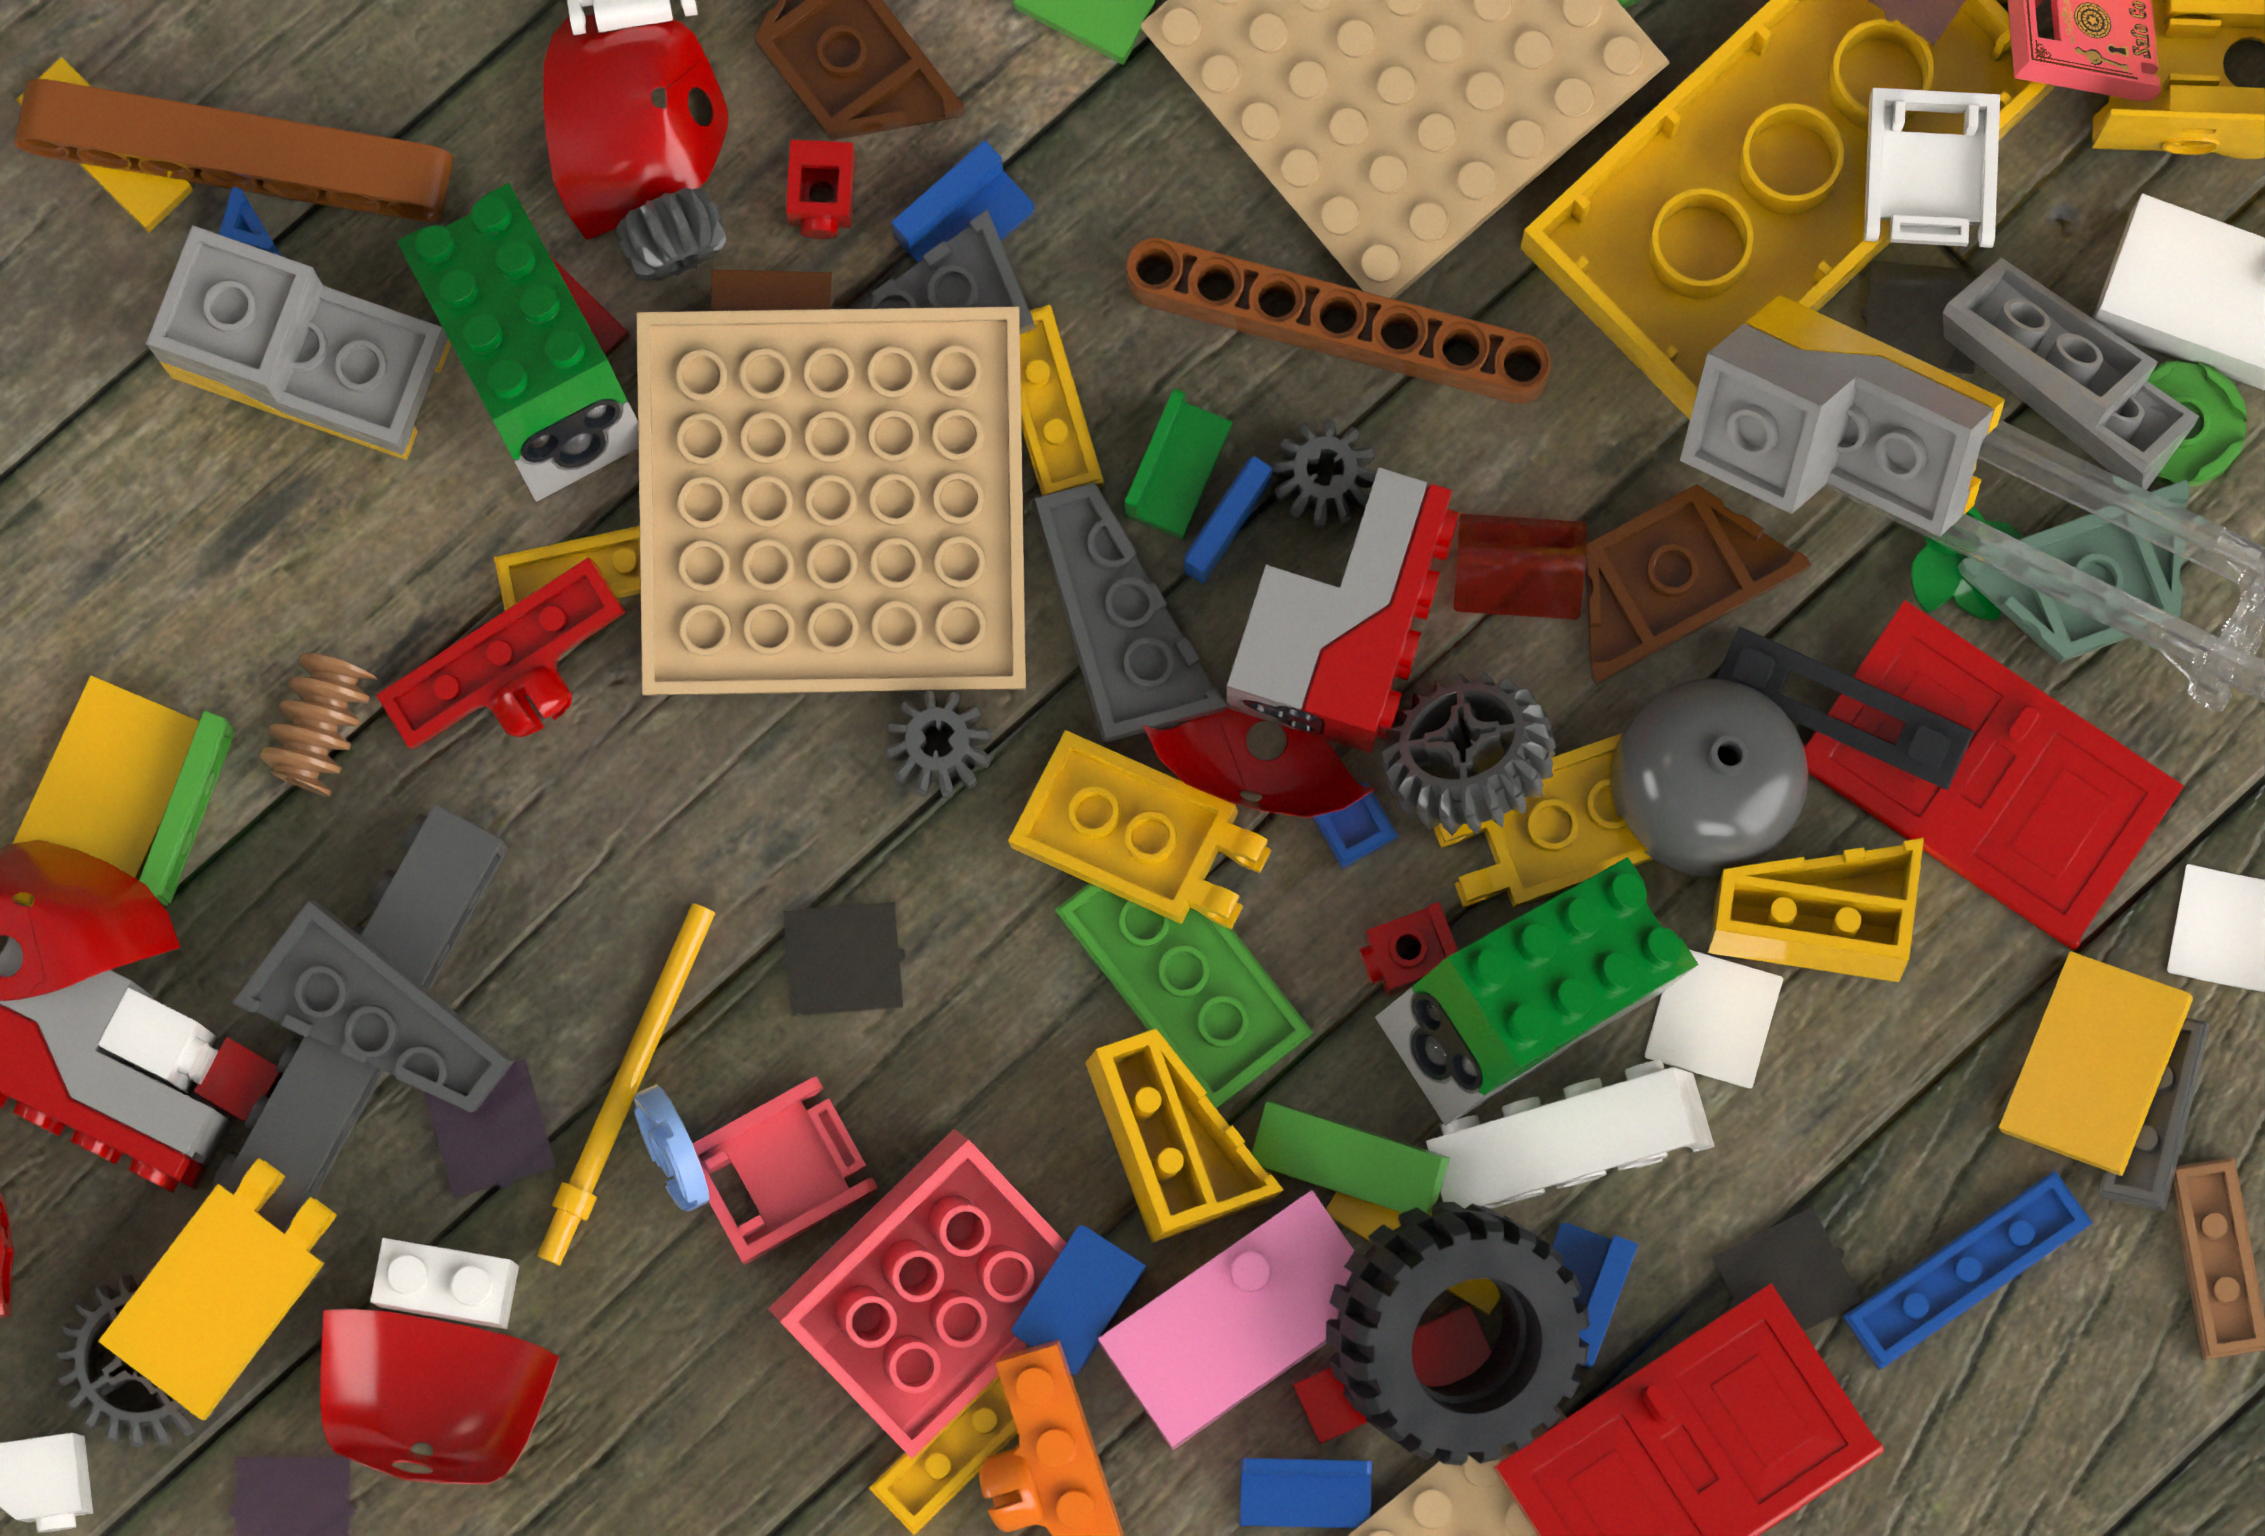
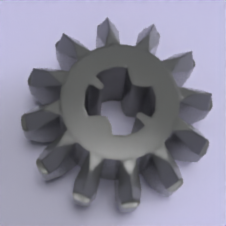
(671, 234)
(1307, 459)
(961, 743)

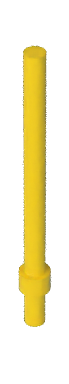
(575, 1199)

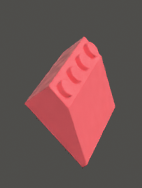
(924, 1292)

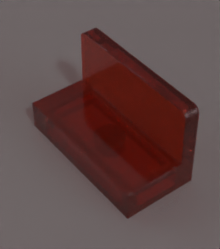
(1520, 566)

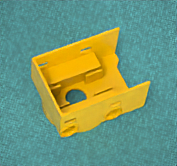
(2197, 102)

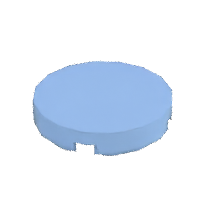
(671, 1148)

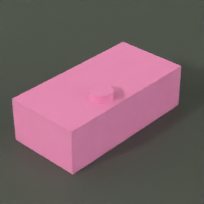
(1233, 1321)

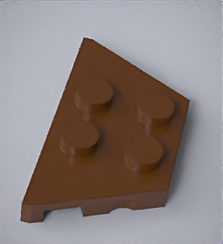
(854, 67)
(1675, 576)

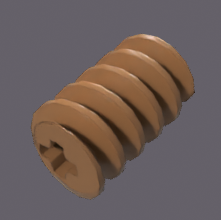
(315, 721)

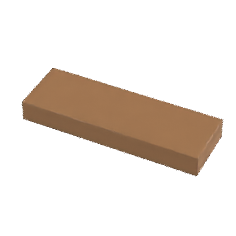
(2218, 1258)

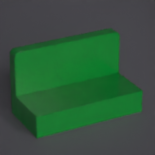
(1177, 467)

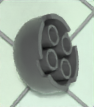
(1709, 776)

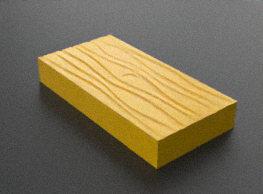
(1756, 177)

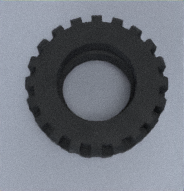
(1522, 1374)

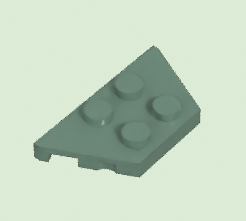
(2101, 552)

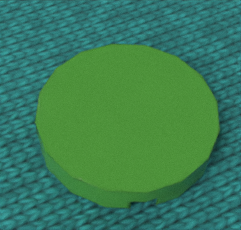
(2220, 426)

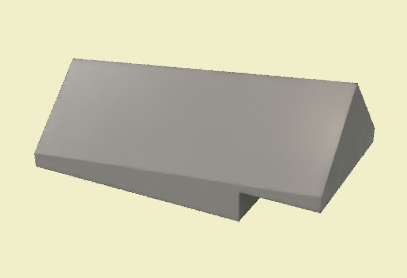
(2069, 371)

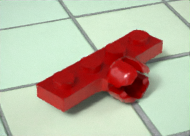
(506, 662)

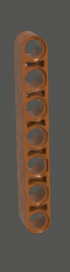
(234, 150)
(1316, 297)

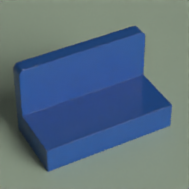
(960, 197)
(1601, 1271)
(1080, 1297)
(1305, 1493)

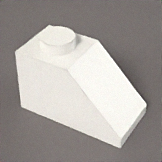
(46, 1481)

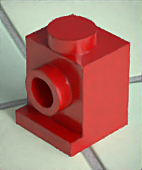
(814, 167)
(1385, 965)

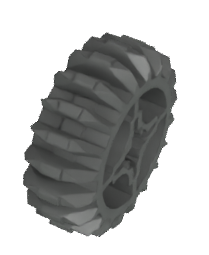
(1469, 753)
(114, 1376)

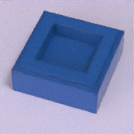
(1356, 830)

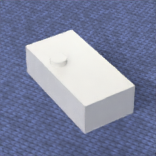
(2189, 290)

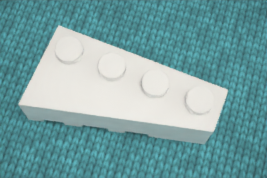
(1573, 1137)

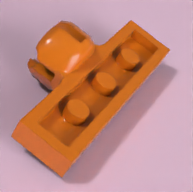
(1055, 1468)

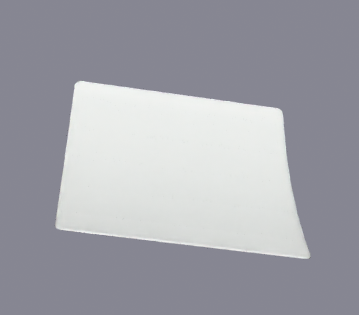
(2220, 929)
(1715, 1020)

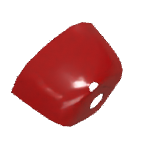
(607, 136)
(1215, 759)
(81, 919)
(429, 1382)

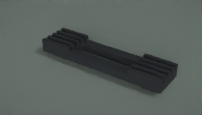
(1926, 747)

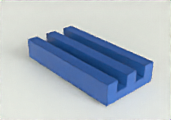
(1227, 519)

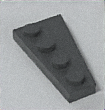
(958, 274)
(1122, 633)
(357, 1000)

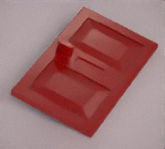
(2042, 799)
(1700, 1439)

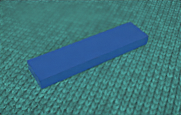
(1967, 1270)

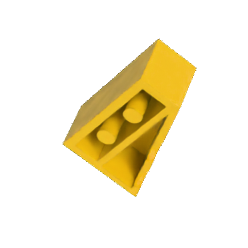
(1824, 912)
(1173, 1140)

